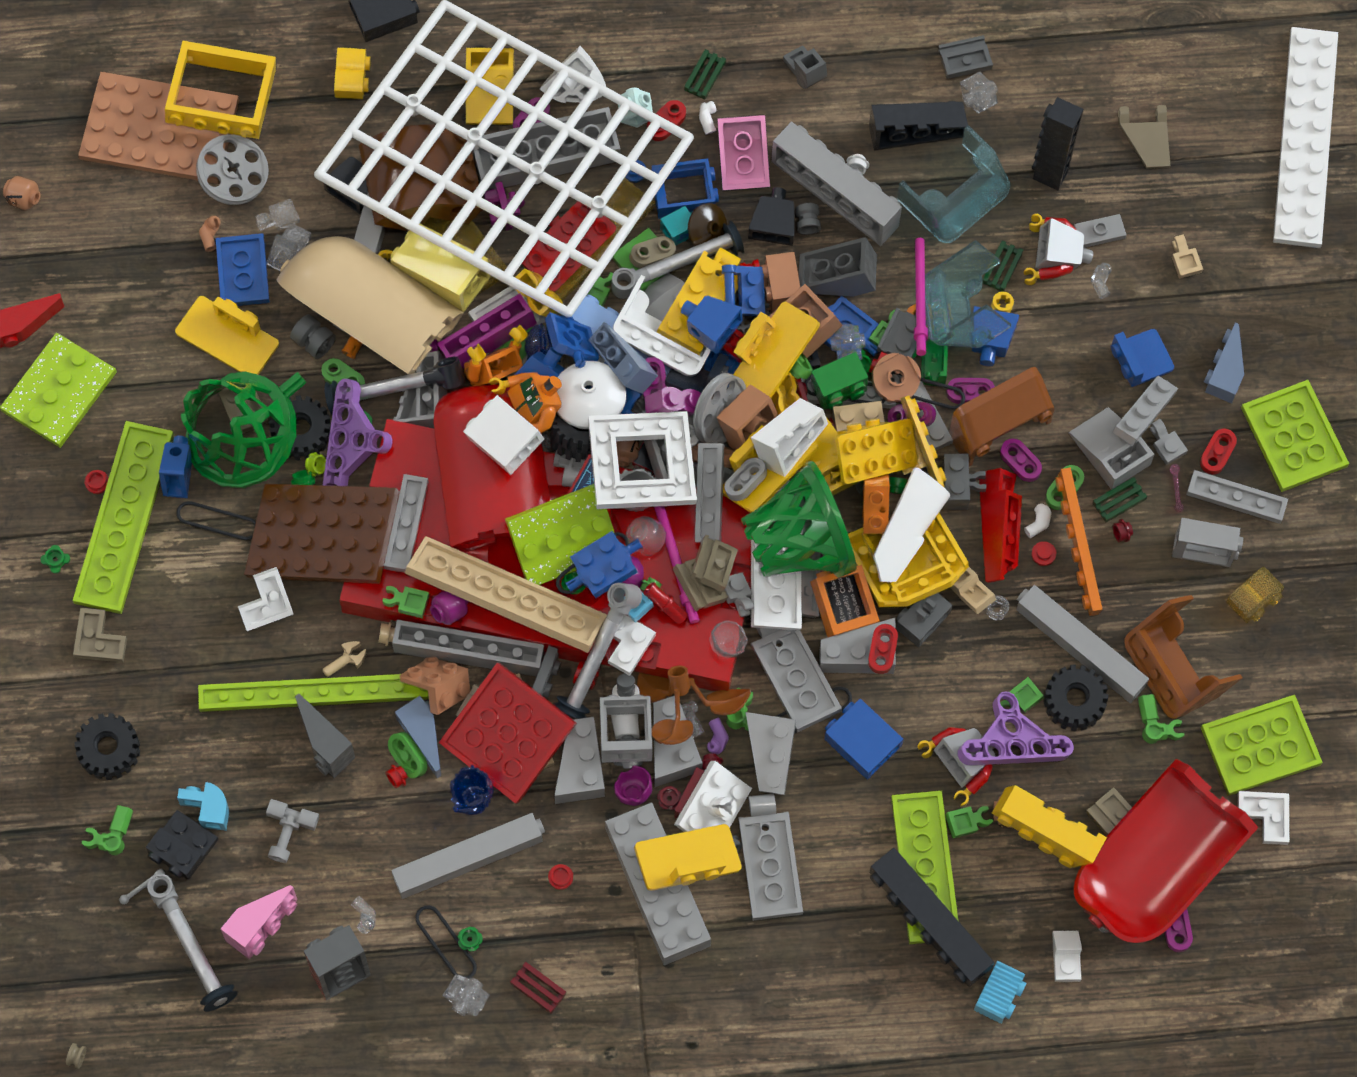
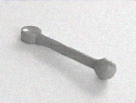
(124, 899)

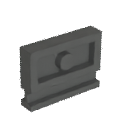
(965, 57)
(899, 334)
(549, 667)

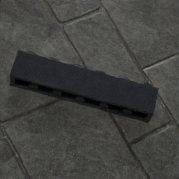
(1056, 143)
(931, 917)

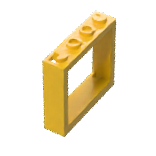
(228, 60)

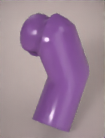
(720, 737)

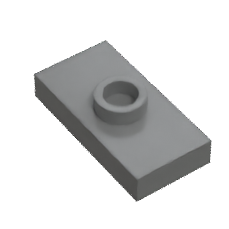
(1102, 230)

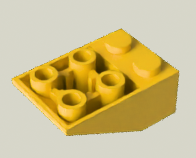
(499, 74)
(827, 459)

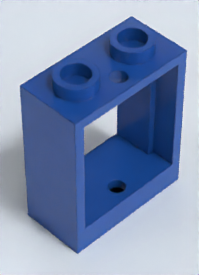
(686, 169)

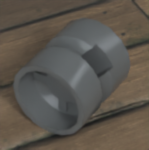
(314, 337)

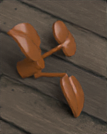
(676, 731)

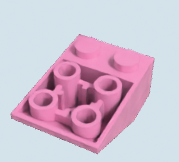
(257, 920)

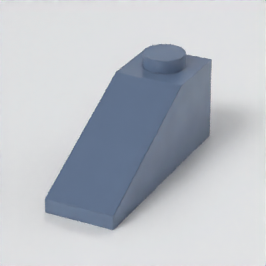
(420, 725)

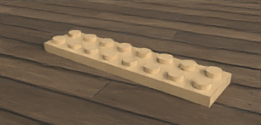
(506, 594)

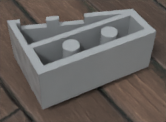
(419, 404)
(851, 651)
(771, 748)

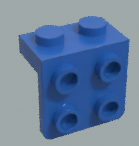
(1141, 356)

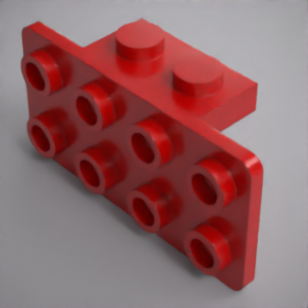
(562, 228)

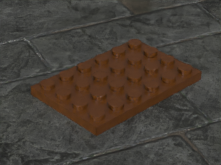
(323, 532)

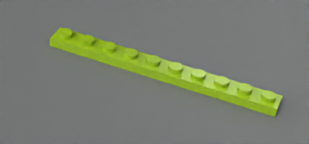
(316, 691)

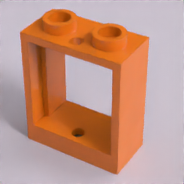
(876, 504)
(825, 609)

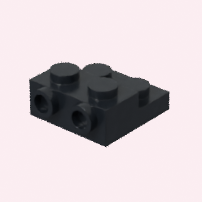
(181, 845)

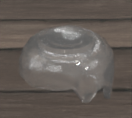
(649, 533)
(728, 639)

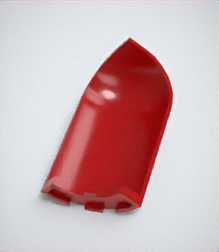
(474, 486)
(1161, 856)

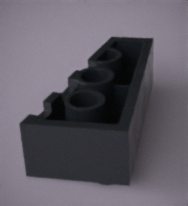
(916, 123)

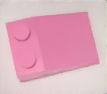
(743, 152)

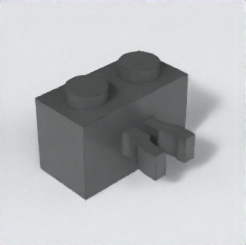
(959, 481)
(923, 618)

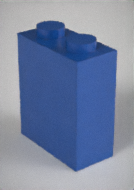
(863, 738)

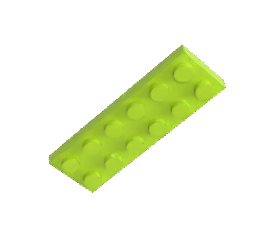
(925, 846)

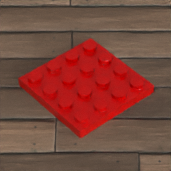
(508, 732)

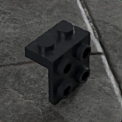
(699, 381)

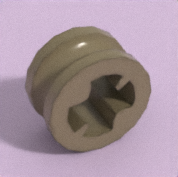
(76, 1055)

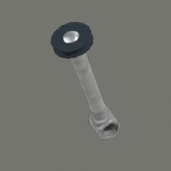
(730, 239)
(619, 606)
(217, 995)

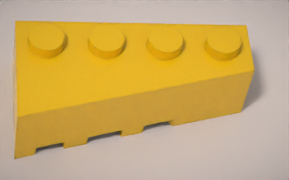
(1047, 828)

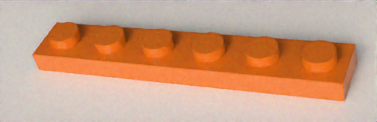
(1080, 552)

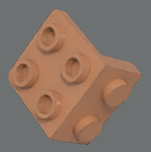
(444, 681)

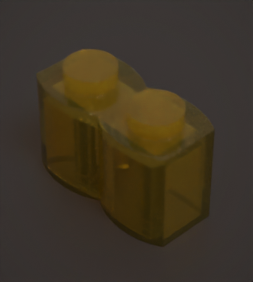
(1255, 595)

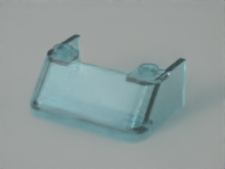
(953, 215)
(948, 301)

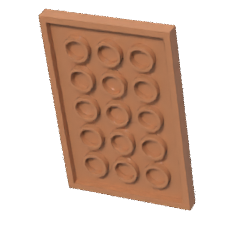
(131, 132)

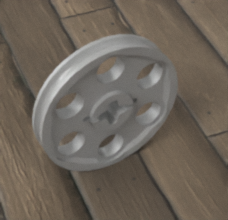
(234, 159)
(712, 408)

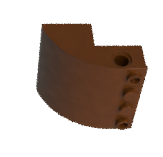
(417, 186)

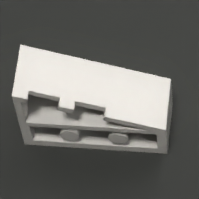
(789, 436)

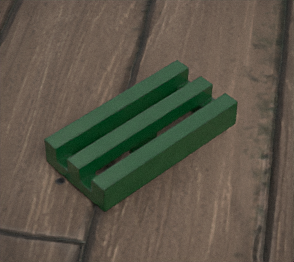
(712, 58)
(1010, 250)
(1137, 489)

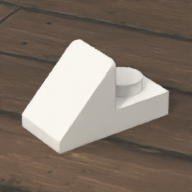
(1067, 956)

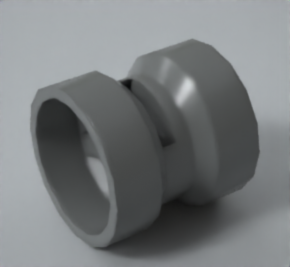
(807, 215)

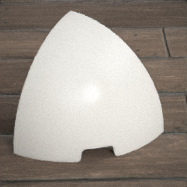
(571, 90)

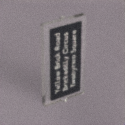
(845, 599)

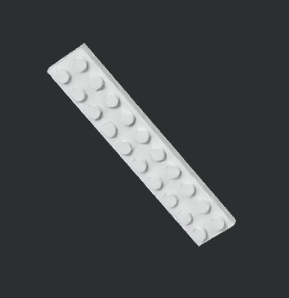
(1305, 137)

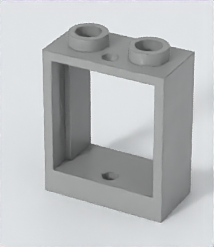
(1207, 542)
(626, 750)

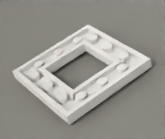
(613, 493)

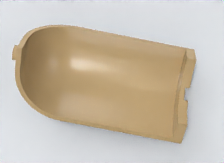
(369, 299)

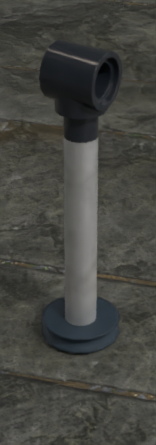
(445, 373)

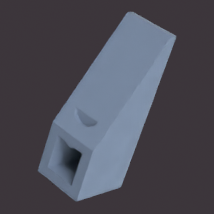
(623, 359)
(1229, 370)

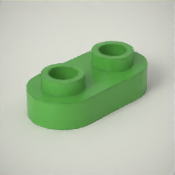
(801, 368)
(343, 372)
(1052, 491)
(407, 754)

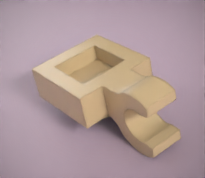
(1185, 260)

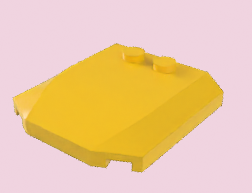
(930, 571)

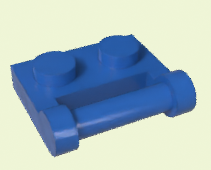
(749, 288)

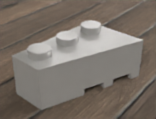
(676, 760)
(580, 765)

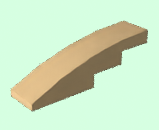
(973, 591)

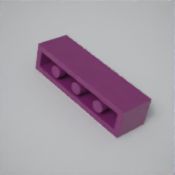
(489, 330)

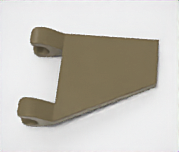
(1148, 138)

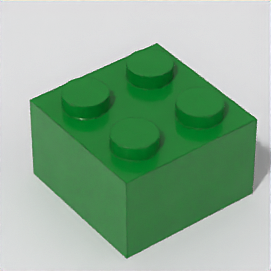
(839, 381)

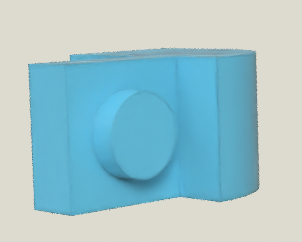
(213, 805)

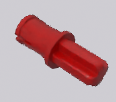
(665, 603)

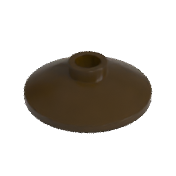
(706, 223)

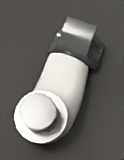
(626, 725)

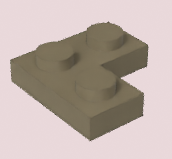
(91, 641)

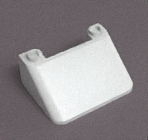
(641, 333)

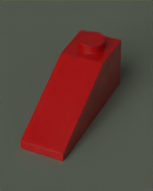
(23, 320)

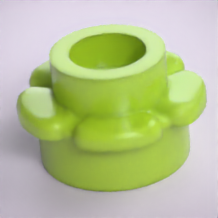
(315, 464)

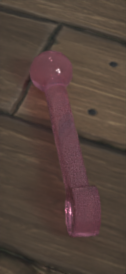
(1174, 469)

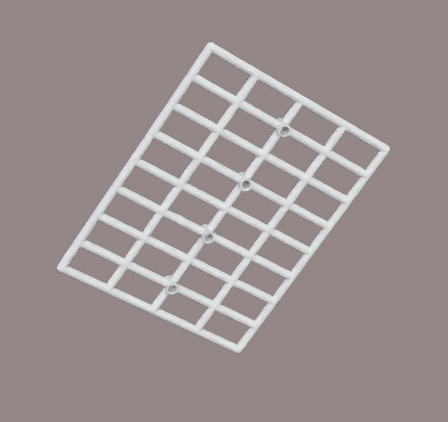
(535, 170)

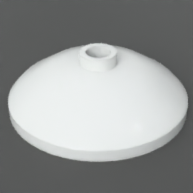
(578, 403)

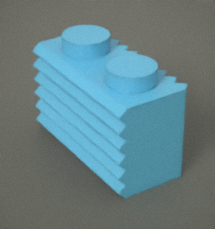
(999, 992)

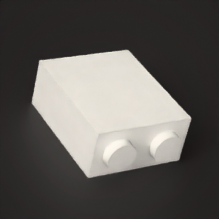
(503, 434)

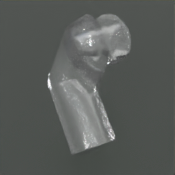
(367, 915)

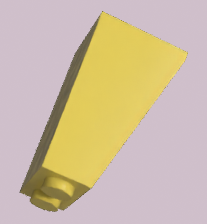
(440, 270)

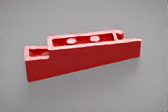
(1000, 523)

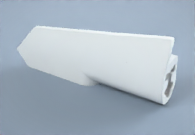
(911, 518)

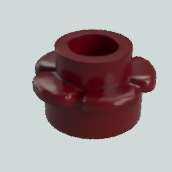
(1122, 531)
(710, 757)
(666, 792)

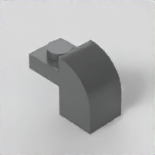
(806, 66)

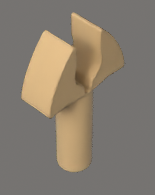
(346, 658)

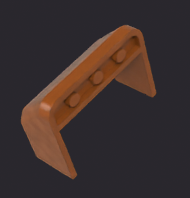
(1000, 411)
(1164, 663)

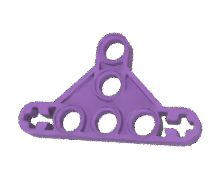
(352, 427)
(1025, 736)

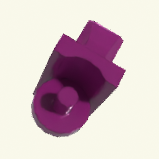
(498, 197)

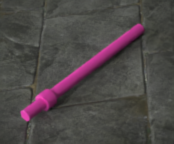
(920, 330)
(675, 559)

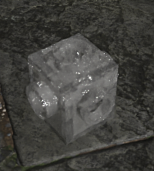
(979, 92)
(847, 341)
(466, 995)

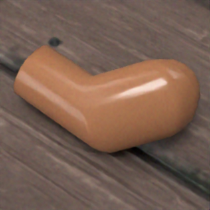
(208, 231)

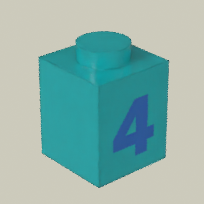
(676, 225)

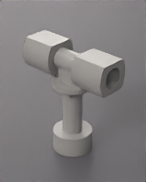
(290, 820)

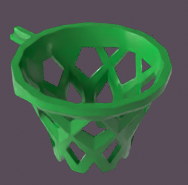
(280, 410)
(824, 534)

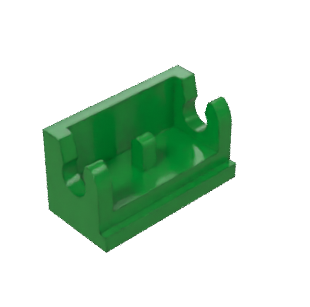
(934, 363)

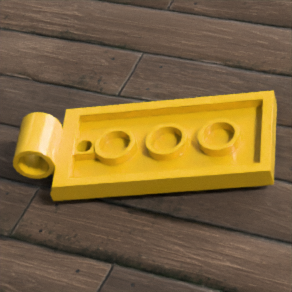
(700, 283)

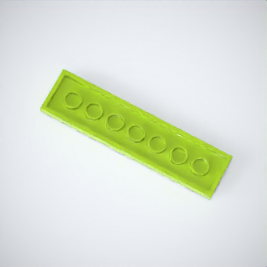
(122, 518)

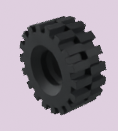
(319, 427)
(569, 440)
(1072, 715)
(120, 759)

